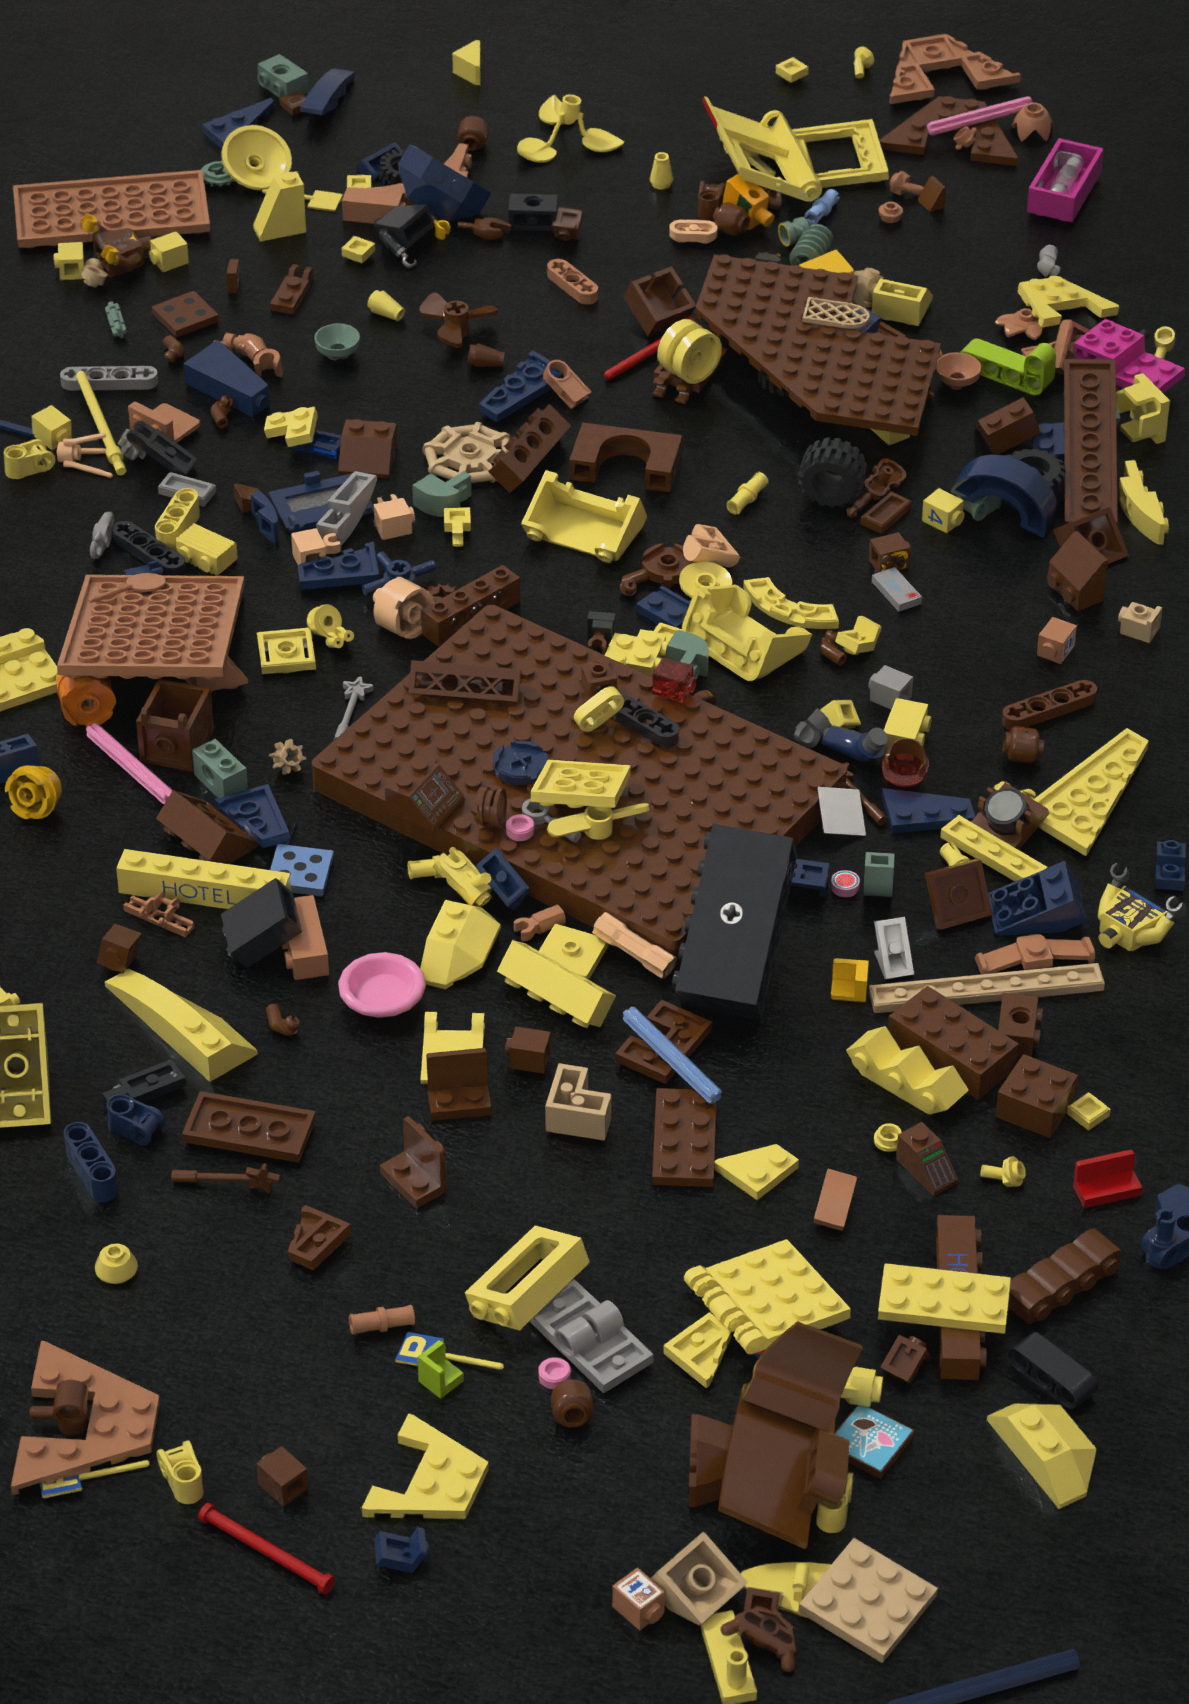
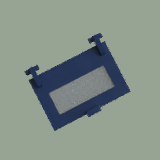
(306, 504)

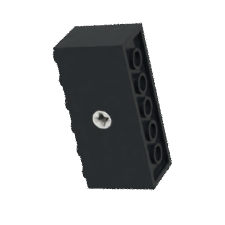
(735, 921)

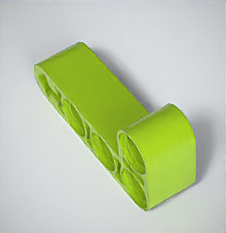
(1024, 373)

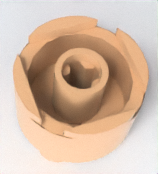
(400, 606)

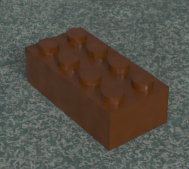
(954, 1038)

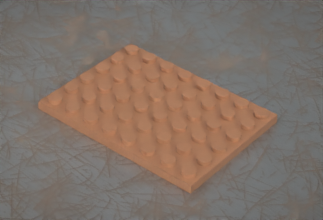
(156, 633)

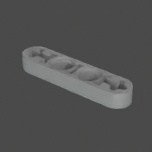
(136, 377)

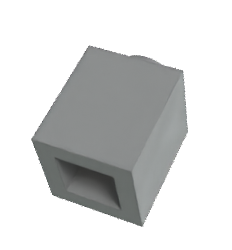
(889, 685)

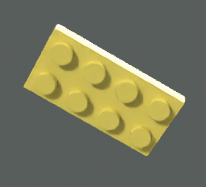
(944, 1298)

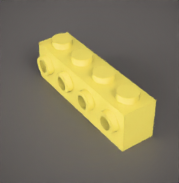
(555, 983)

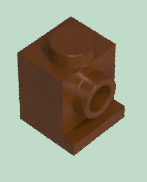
(596, 675)

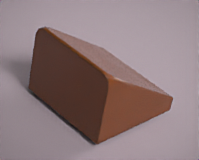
(933, 195)
(243, 496)
(764, 1598)

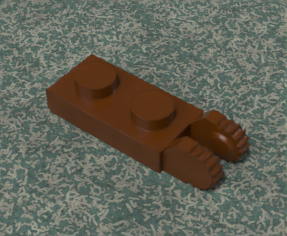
(292, 290)

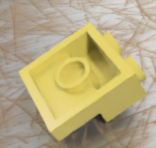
(639, 652)

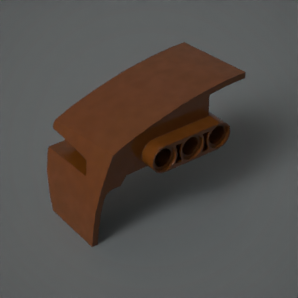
(784, 1435)

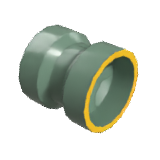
(791, 232)

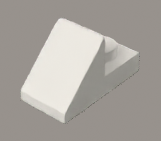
(894, 948)

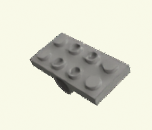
(592, 1336)

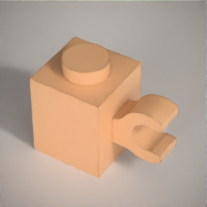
(393, 518)
(310, 546)

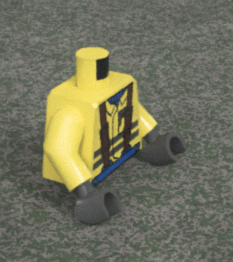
(1132, 918)

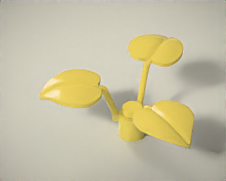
(560, 113)

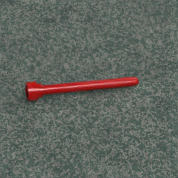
(634, 359)

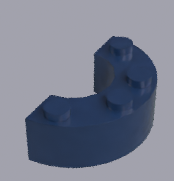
(1015, 483)

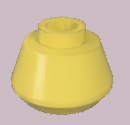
(115, 1264)

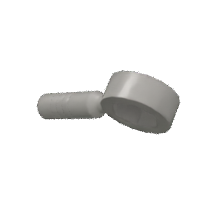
(544, 816)

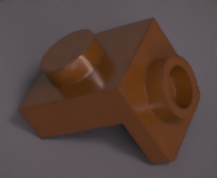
(567, 224)

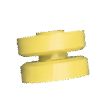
(689, 351)

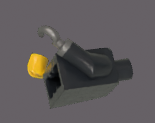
(405, 226)

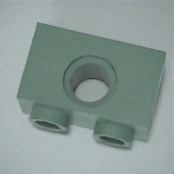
(282, 76)
(219, 769)

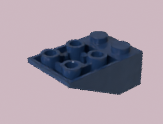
(1038, 903)

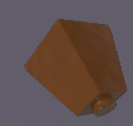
(707, 1459)

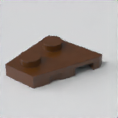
(316, 1237)

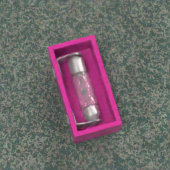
(1065, 180)

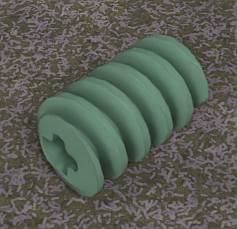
(812, 244)

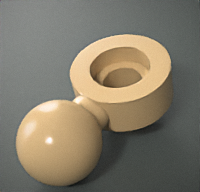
(93, 273)

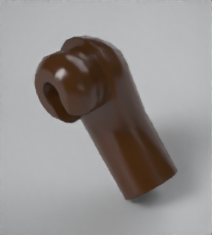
(221, 409)
(829, 649)

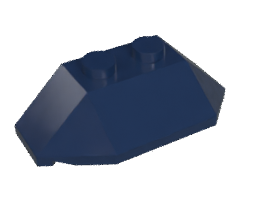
(440, 187)

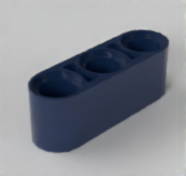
(90, 1162)

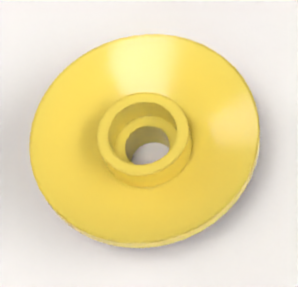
(703, 575)

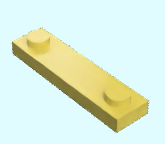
(990, 849)

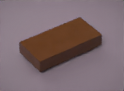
(886, 512)

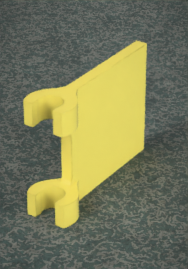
(449, 1040)

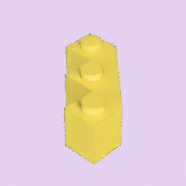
(906, 1072)

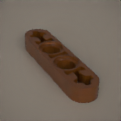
(1078, 694)

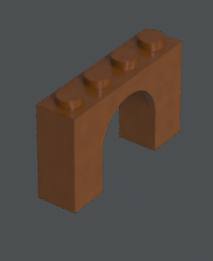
(601, 442)

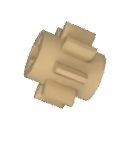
(280, 755)

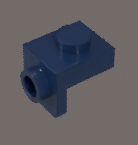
(401, 1551)

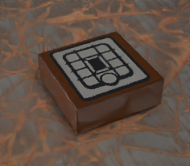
(233, 276)

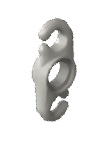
(101, 535)

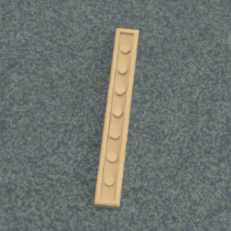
(992, 986)

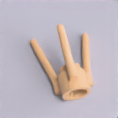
(70, 452)

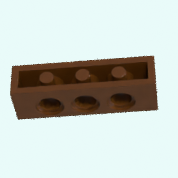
(529, 448)
(453, 611)

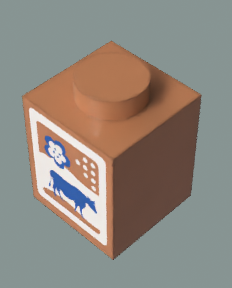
(1056, 640)
(638, 1599)

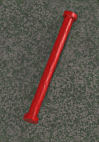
(209, 1514)

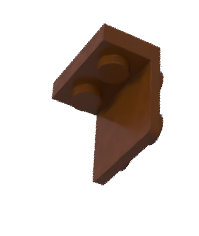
(458, 1084)
(418, 1170)

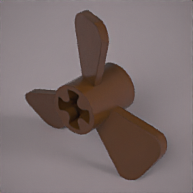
(455, 317)

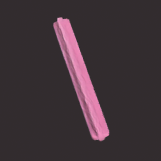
(977, 116)
(129, 762)

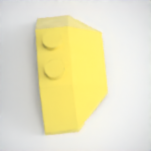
(457, 943)
(1049, 1448)

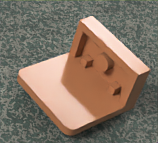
(165, 418)

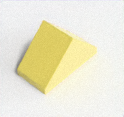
(467, 62)

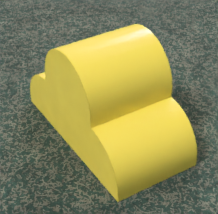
(23, 1066)

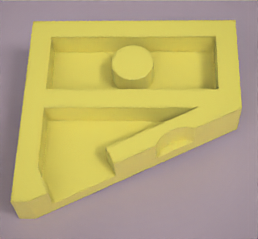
(757, 1169)
(700, 1348)

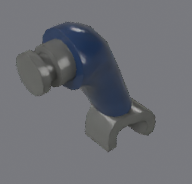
(860, 746)

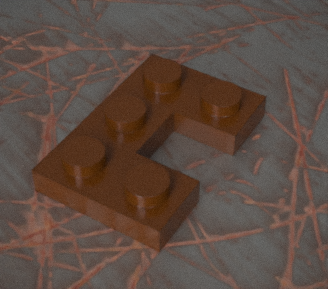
(681, 1028)

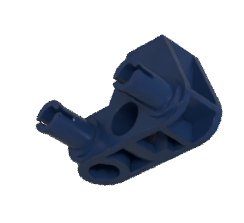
(1169, 1239)

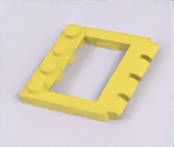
(867, 148)

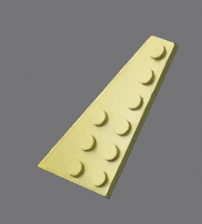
(1090, 791)

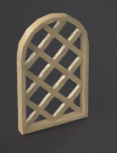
(835, 306)

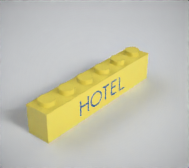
(191, 879)

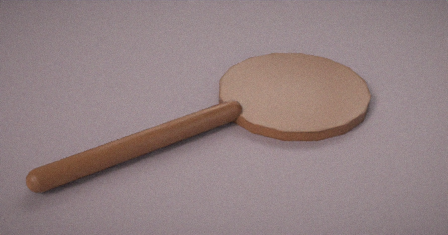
(140, 582)

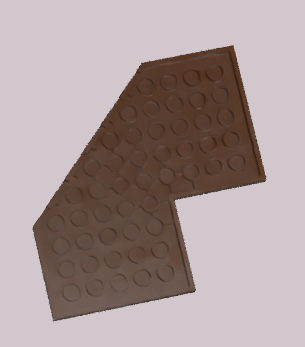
(827, 369)

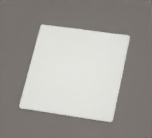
(841, 811)

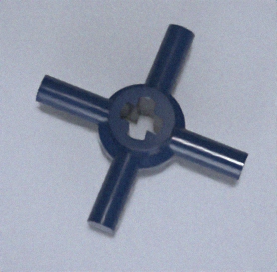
(396, 569)

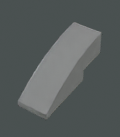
(347, 506)

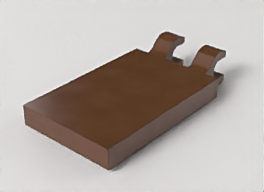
(663, 378)

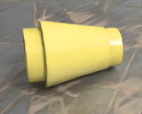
(661, 173)
(385, 305)

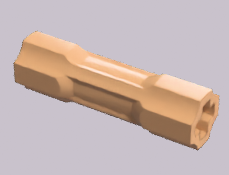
(651, 956)

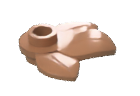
(1020, 322)

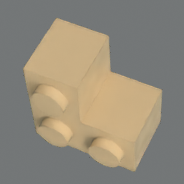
(574, 1108)

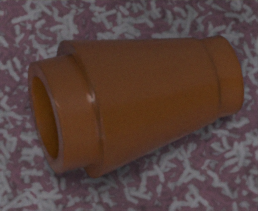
(484, 356)

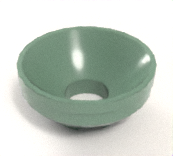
(337, 341)

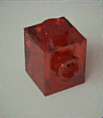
(673, 680)

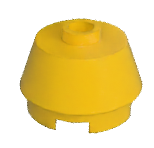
(33, 791)

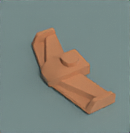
(1034, 953)

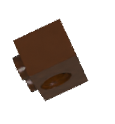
(1018, 1021)

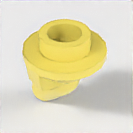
(863, 59)
(1011, 1173)

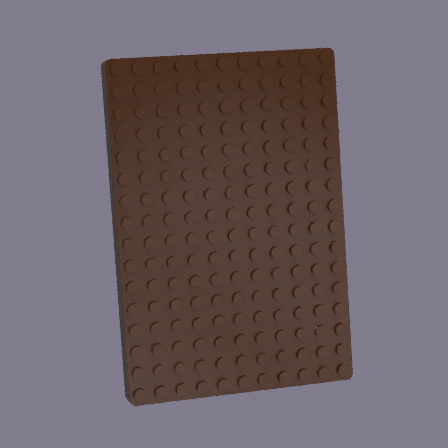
(648, 866)

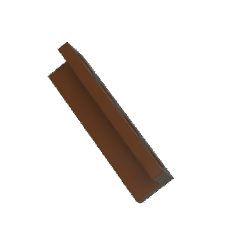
(468, 672)

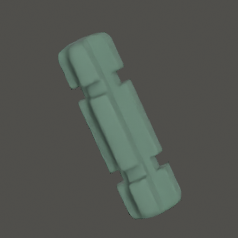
(115, 319)

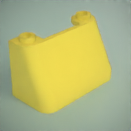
(583, 519)
(734, 638)

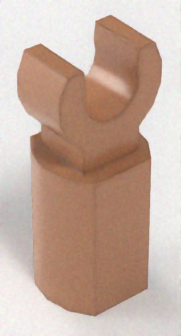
(539, 922)

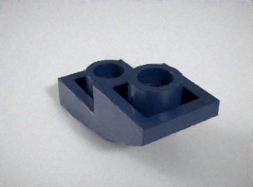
(1170, 865)

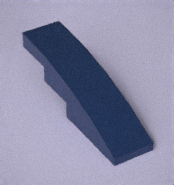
(326, 91)

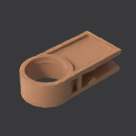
(570, 387)

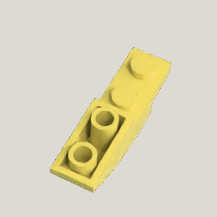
(1140, 505)

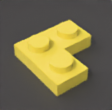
(296, 425)

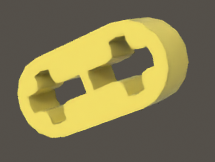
(598, 709)

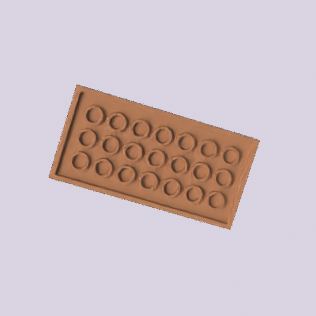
(144, 203)

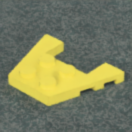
(1057, 294)
(443, 1482)

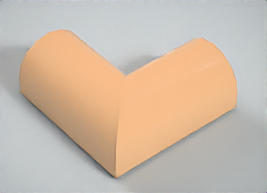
(709, 545)

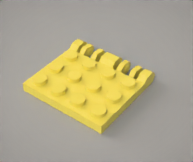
(766, 1295)

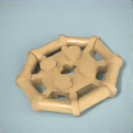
(465, 454)

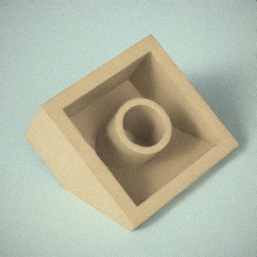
(698, 1580)

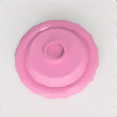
(381, 984)

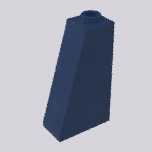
(222, 373)

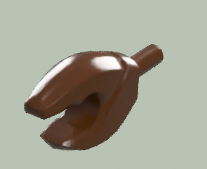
(487, 228)

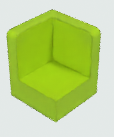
(437, 1372)

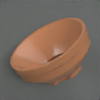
(958, 366)

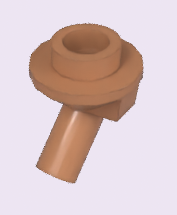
(900, 183)

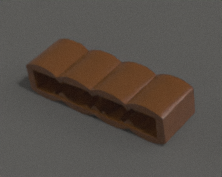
(1065, 1273)

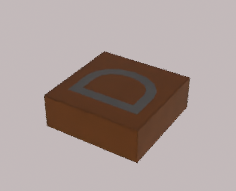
(292, 102)

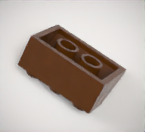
(204, 829)

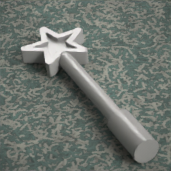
(353, 691)

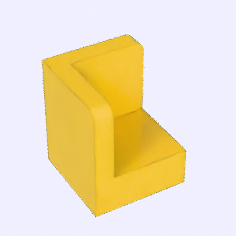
(849, 980)

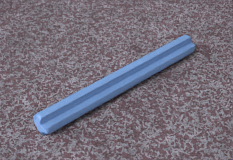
(672, 1055)

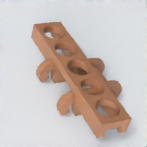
(152, 905)

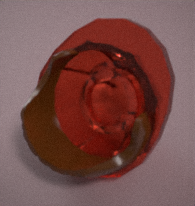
(905, 763)

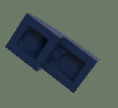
(266, 514)

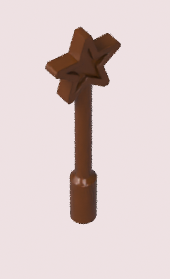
(871, 809)
(255, 1177)

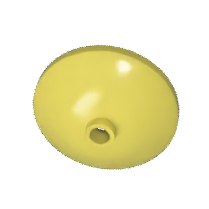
(259, 147)

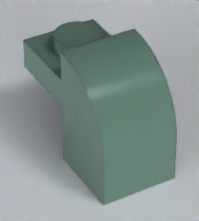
(434, 495)
(690, 650)
(878, 874)

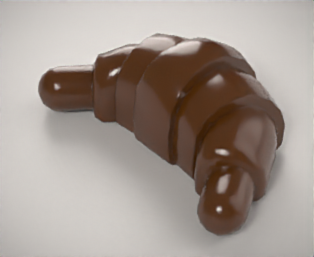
(767, 1631)

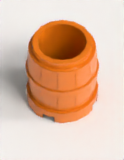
(85, 699)

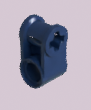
(132, 1119)

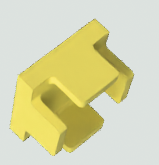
(1148, 410)

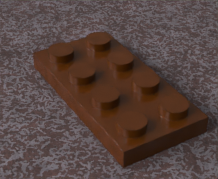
(249, 1126)
(683, 1139)

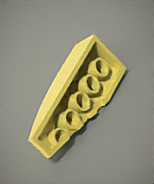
(188, 1028)

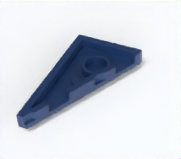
(221, 127)

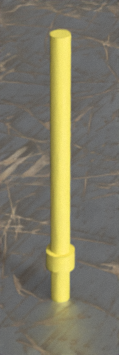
(113, 452)

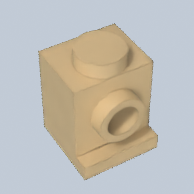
(866, 284)
(1140, 621)

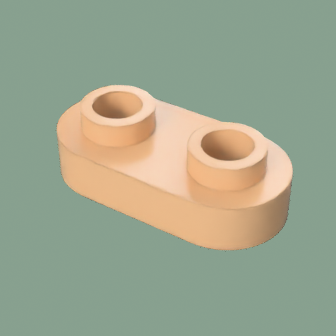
(693, 231)

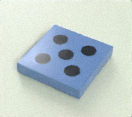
(307, 867)

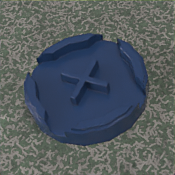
(519, 762)

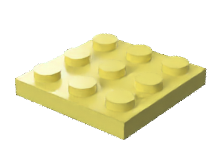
(580, 784)

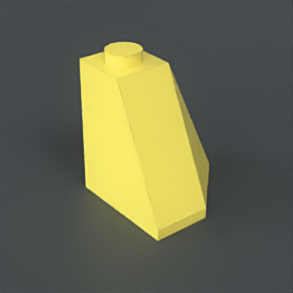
(282, 208)

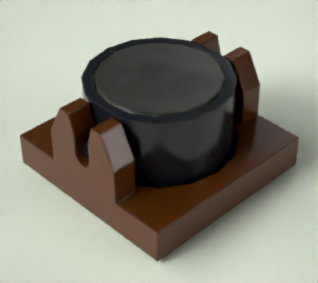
(1009, 815)

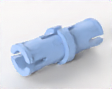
(822, 206)

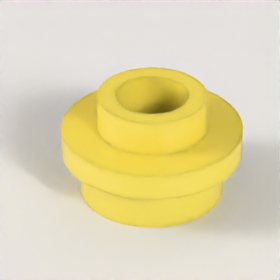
(886, 1137)

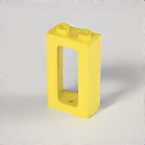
(563, 1260)

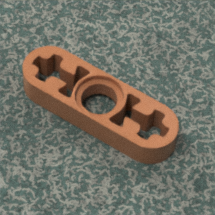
(583, 290)

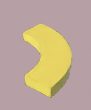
(799, 614)

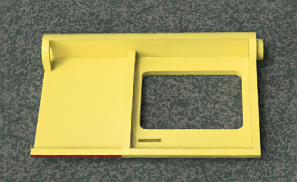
(774, 142)

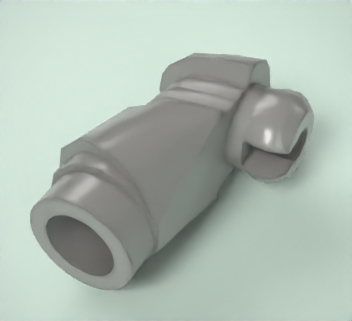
(1047, 261)

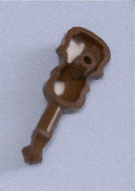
(887, 475)

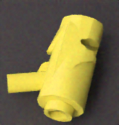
(464, 877)

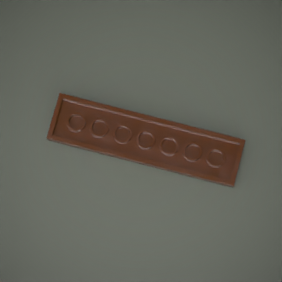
(1089, 437)

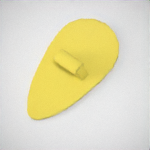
(790, 1578)

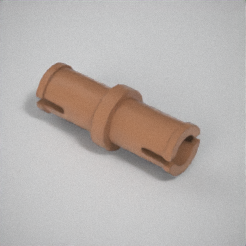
(381, 1319)

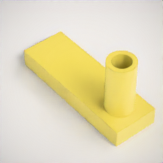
(728, 1661)

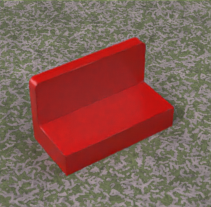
(1106, 1179)

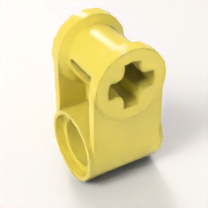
(25, 459)
(182, 1472)
(833, 1517)

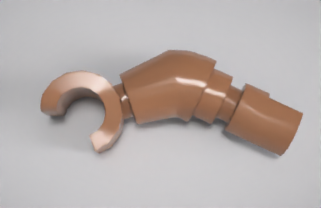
(256, 350)

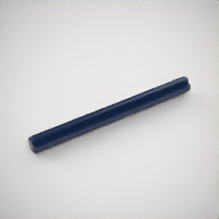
(996, 1680)

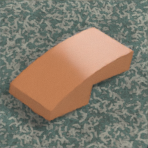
(835, 1199)

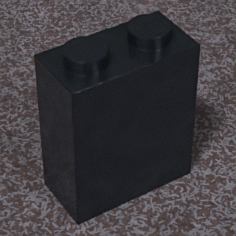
(260, 923)

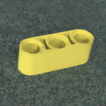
(178, 516)

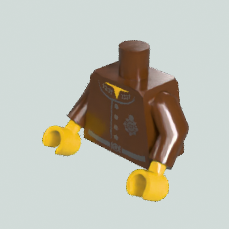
(116, 249)

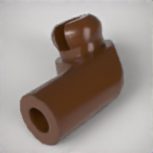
(176, 349)
(630, 581)
(277, 1023)

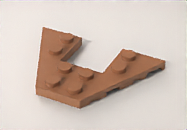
(938, 53)
(118, 1427)

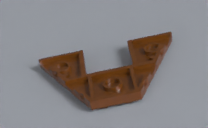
(912, 135)

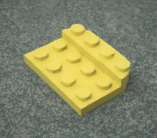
(25, 669)

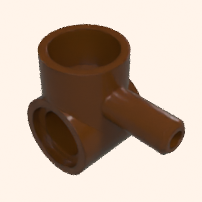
(69, 1408)

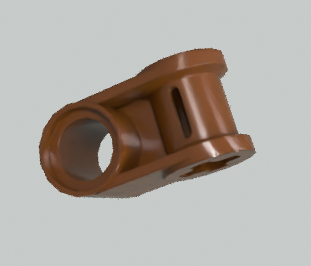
(709, 199)

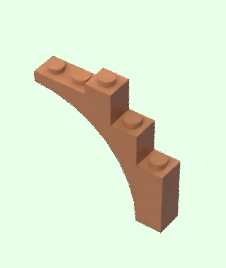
(375, 202)

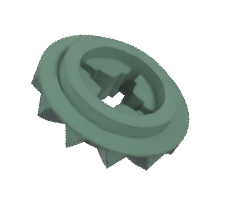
(216, 175)

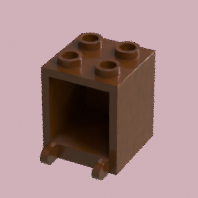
(174, 723)

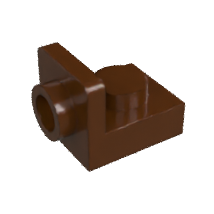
(905, 1358)

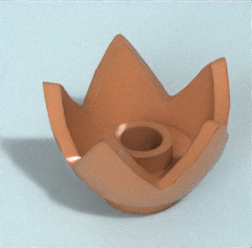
(1033, 118)

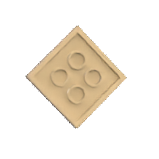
(867, 1600)

